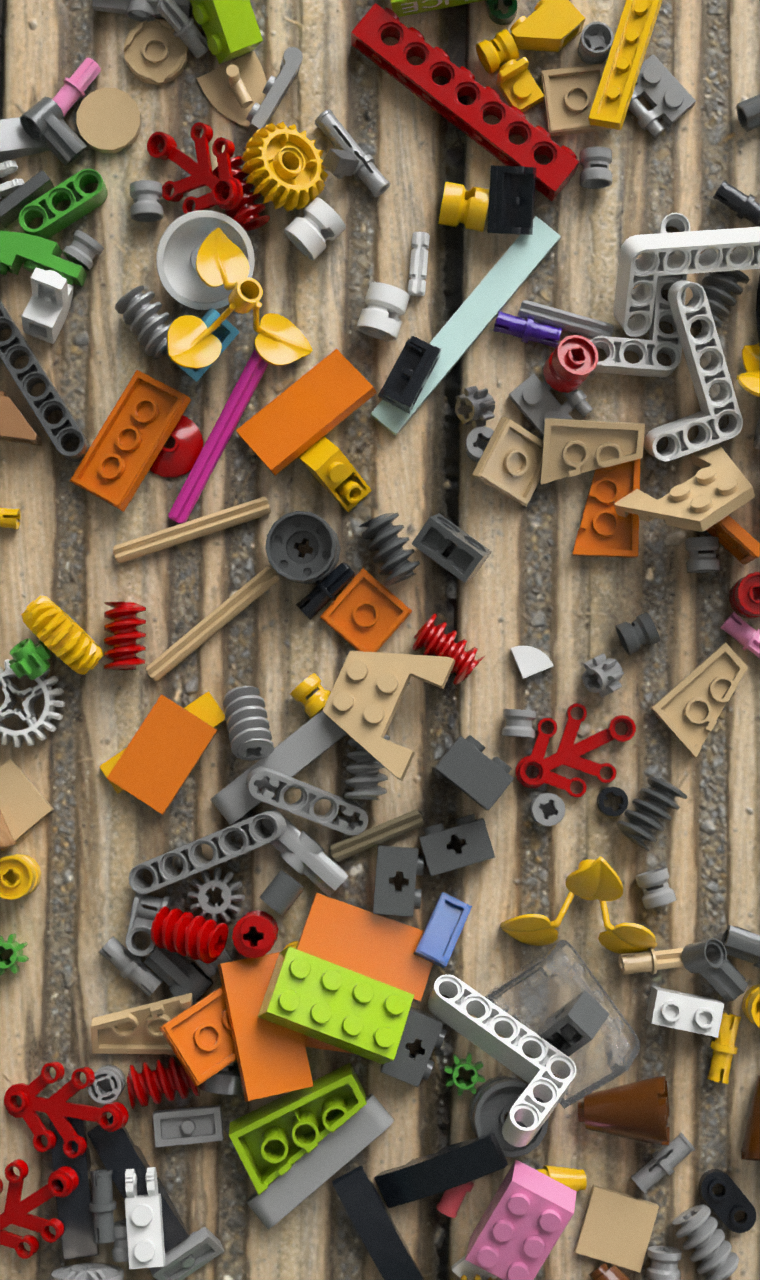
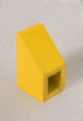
(548, 27)
(335, 473)

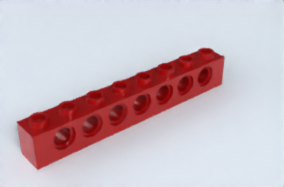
(393, 59)

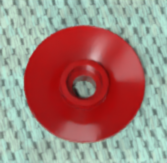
(182, 457)

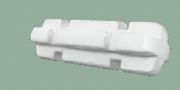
(418, 264)

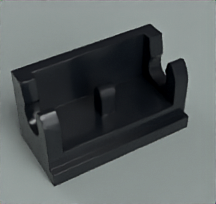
(511, 200)
(410, 374)

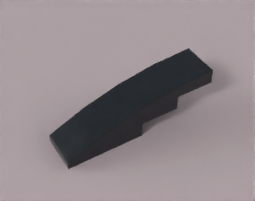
(119, 1154)
(441, 1170)
(74, 1208)
(376, 1226)

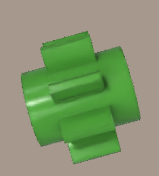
(29, 659)
(15, 958)
(460, 1082)

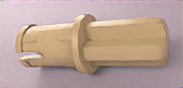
(650, 961)

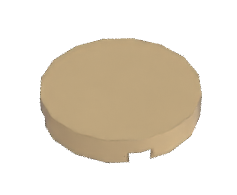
(155, 52)
(108, 120)

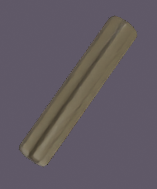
(376, 835)

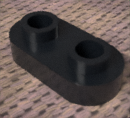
(728, 1201)

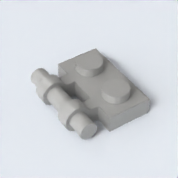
(663, 93)
(537, 402)

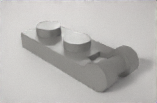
(275, 90)

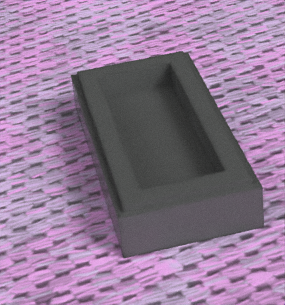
(25, 194)

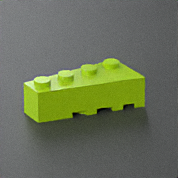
(228, 27)
(294, 1124)

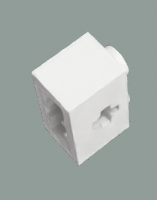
(684, 1011)

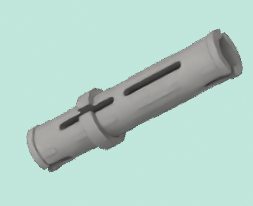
(343, 141)

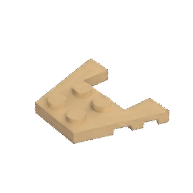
(698, 502)
(369, 696)

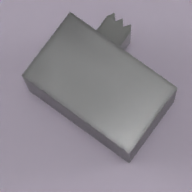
(340, 162)

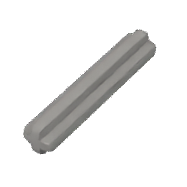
(566, 320)

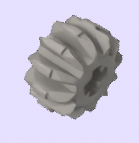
(227, 894)

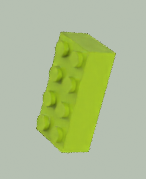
(336, 1005)

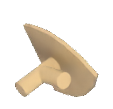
(235, 87)

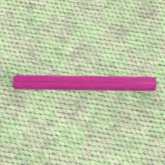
(218, 439)

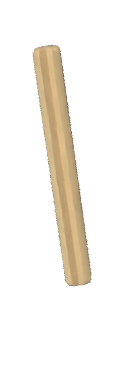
(191, 530)
(212, 623)

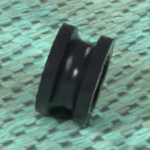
(615, 792)

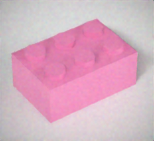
(521, 1224)

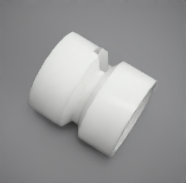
(315, 228)
(384, 307)

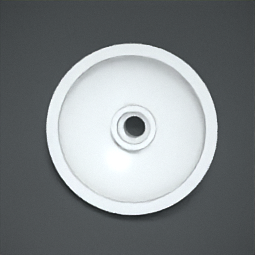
(178, 254)

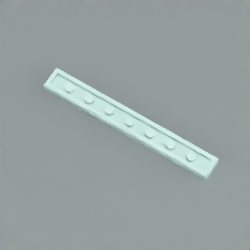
(477, 314)

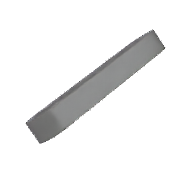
(305, 805)

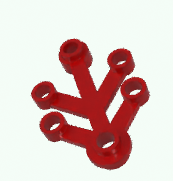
(164, 147)
(569, 753)
(59, 1109)
(17, 1211)

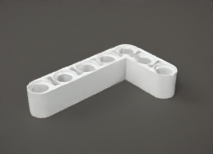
(683, 261)
(658, 341)
(702, 379)
(509, 1052)

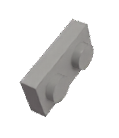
(188, 1125)
(189, 1256)

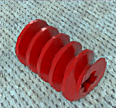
(247, 211)
(124, 635)
(443, 644)
(189, 935)
(246, 943)
(157, 1082)

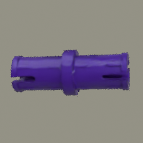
(527, 329)

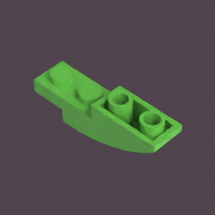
(35, 252)

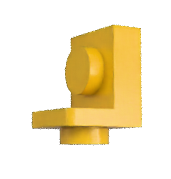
(518, 85)

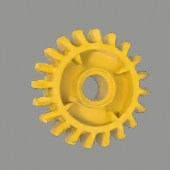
(284, 166)
(62, 635)

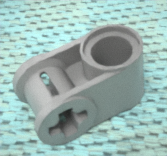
(142, 920)

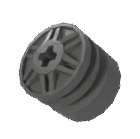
(295, 530)

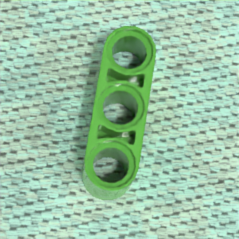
(70, 190)

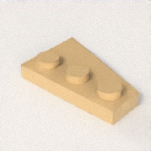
(587, 445)
(698, 699)
(137, 1028)

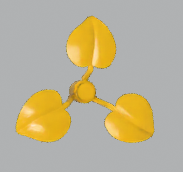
(220, 264)
(590, 882)

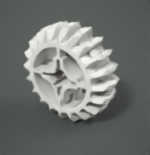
(35, 726)

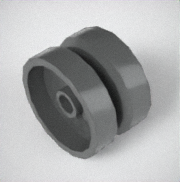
(490, 1105)

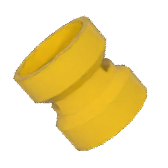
(497, 51)
(316, 701)

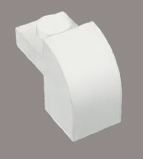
(48, 305)

